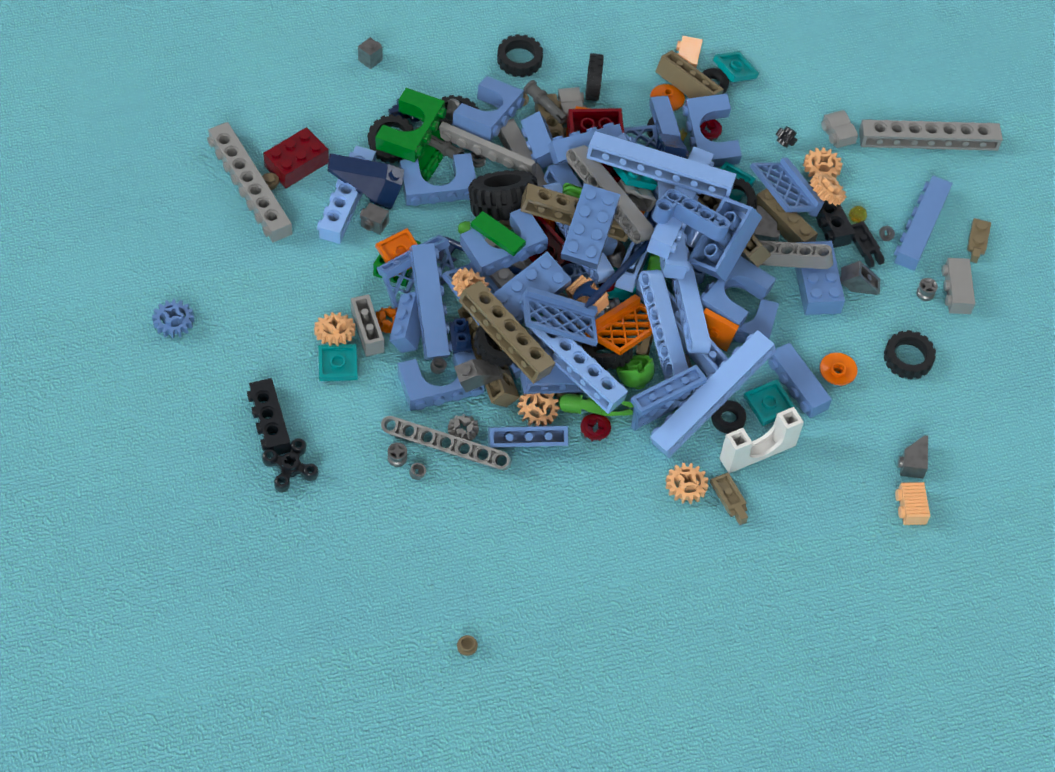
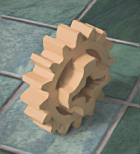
(822, 162)
(828, 188)
(465, 278)
(334, 329)
(535, 414)
(688, 486)

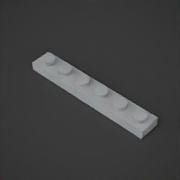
(486, 148)

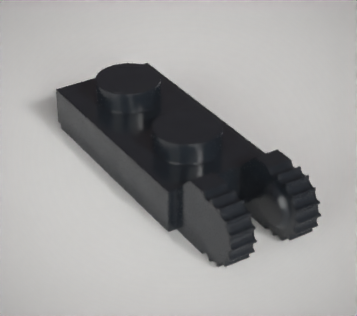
(867, 244)

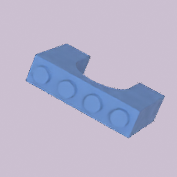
(704, 109)
(488, 123)
(419, 192)
(490, 259)
(744, 276)
(762, 322)
(423, 394)

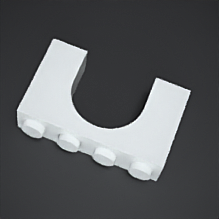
(740, 451)

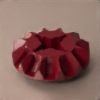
(714, 126)
(590, 421)

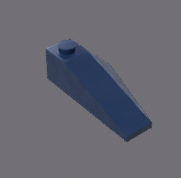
(374, 179)

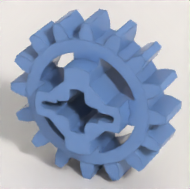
(173, 318)

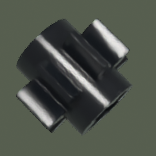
(786, 136)

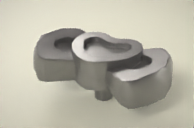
(452, 105)

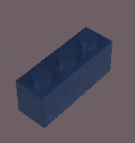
(672, 144)

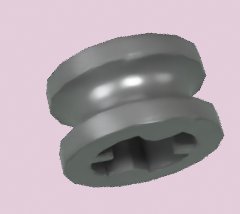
(479, 162)

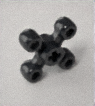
(298, 448)

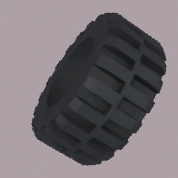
(499, 193)

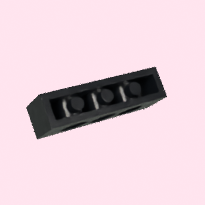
(835, 224)
(265, 391)

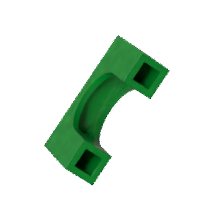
(411, 144)

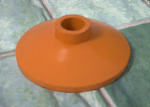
(675, 95)
(838, 362)

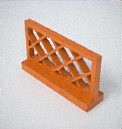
(616, 318)

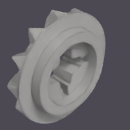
(472, 427)

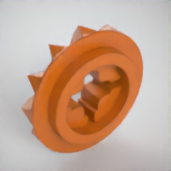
(386, 325)

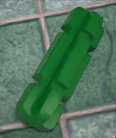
(431, 165)

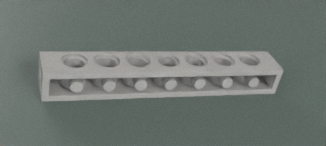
(930, 135)
(249, 182)

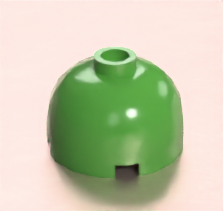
(637, 372)

